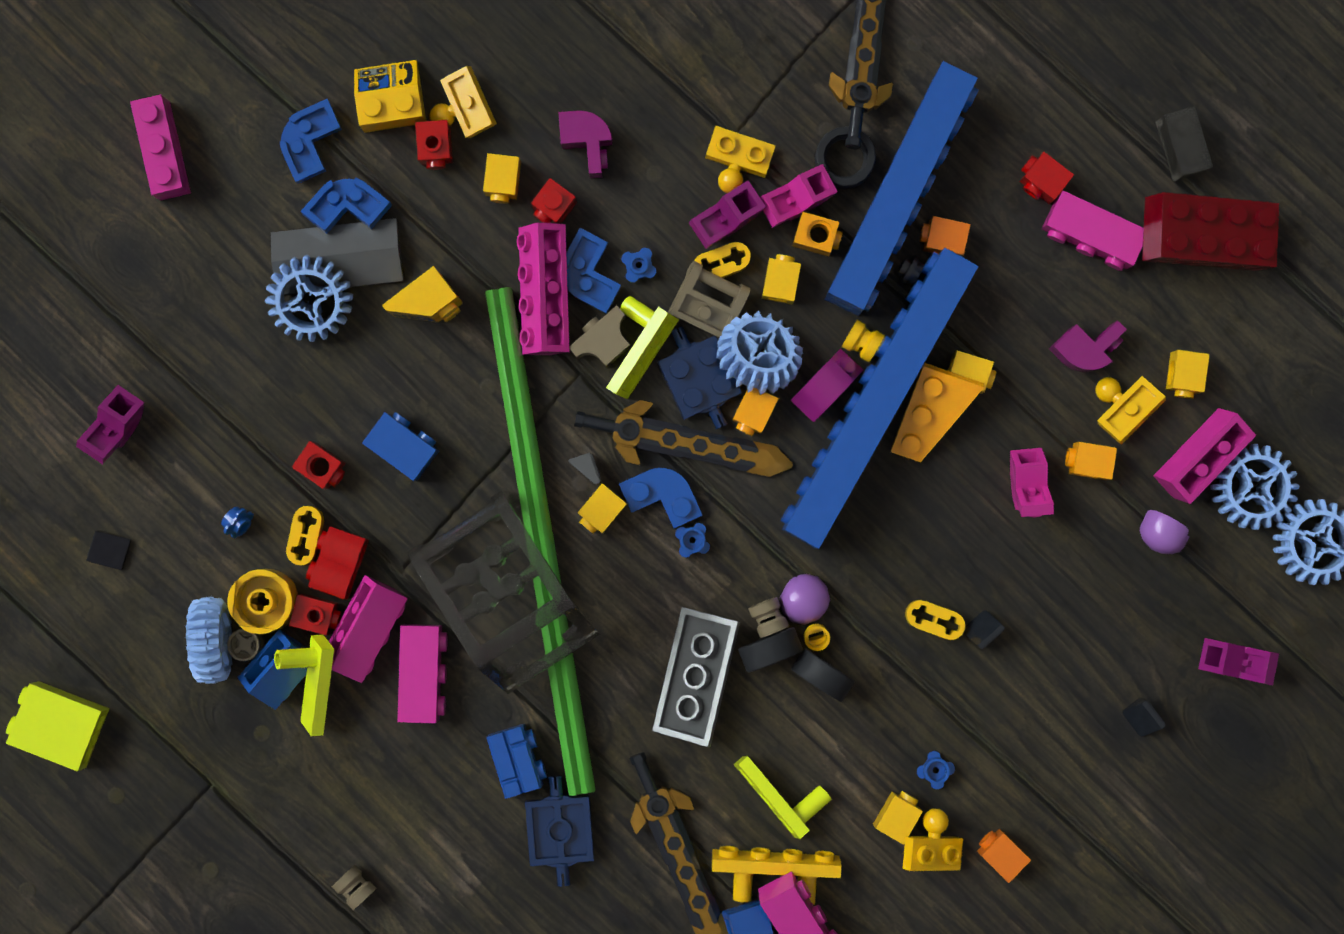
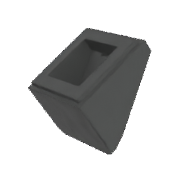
(587, 466)

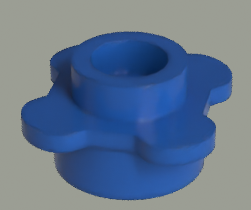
(634, 273)
(236, 521)
(700, 544)
(936, 779)

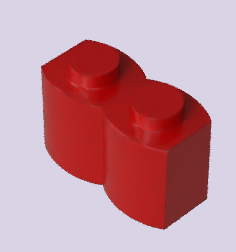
(337, 562)

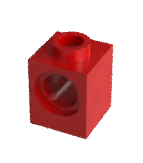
(307, 460)

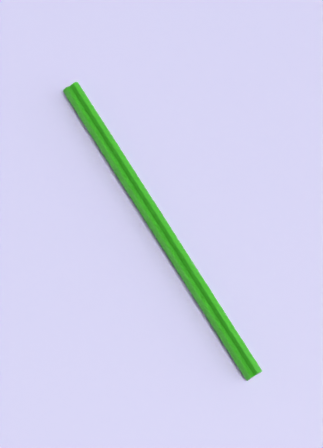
(538, 525)

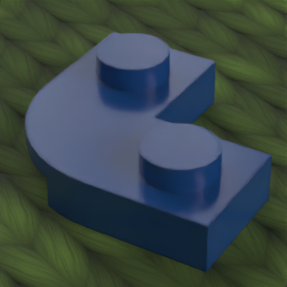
(298, 138)
(342, 196)
(582, 279)
(665, 486)

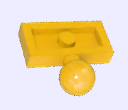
(466, 103)
(738, 153)
(1129, 409)
(933, 851)

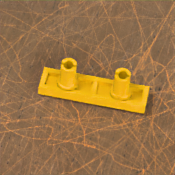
(762, 861)

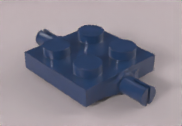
(696, 378)
(559, 830)

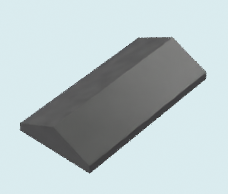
(360, 252)
(696, 676)

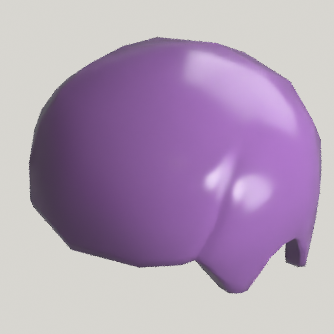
(1163, 533)
(804, 599)

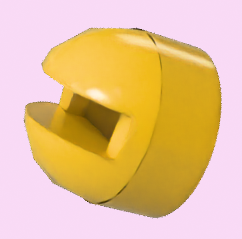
(817, 642)

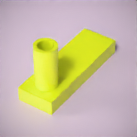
(656, 330)
(319, 666)
(792, 818)

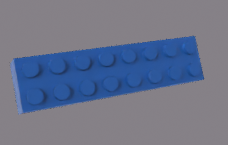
(898, 194)

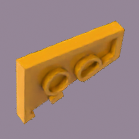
(932, 409)

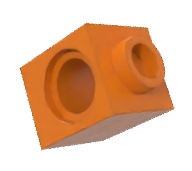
(943, 234)
(1002, 854)

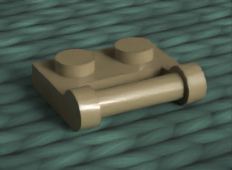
(702, 309)

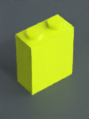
(56, 725)

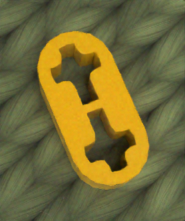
(722, 253)
(297, 534)
(937, 612)

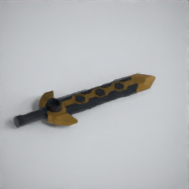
(862, 70)
(682, 441)
(676, 848)

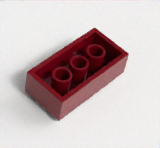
(1210, 231)

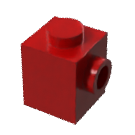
(434, 144)
(1044, 177)
(553, 203)
(315, 614)

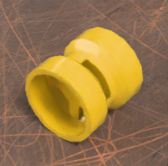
(863, 340)

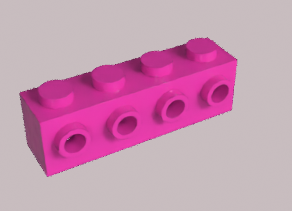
(543, 289)

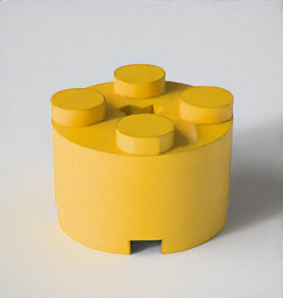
(249, 613)

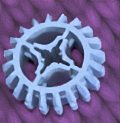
(305, 285)
(770, 368)
(1263, 496)
(1310, 552)
(207, 640)

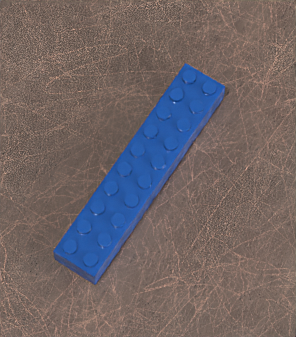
(880, 397)

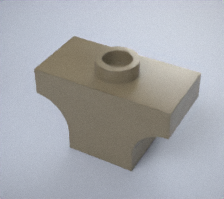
(602, 338)

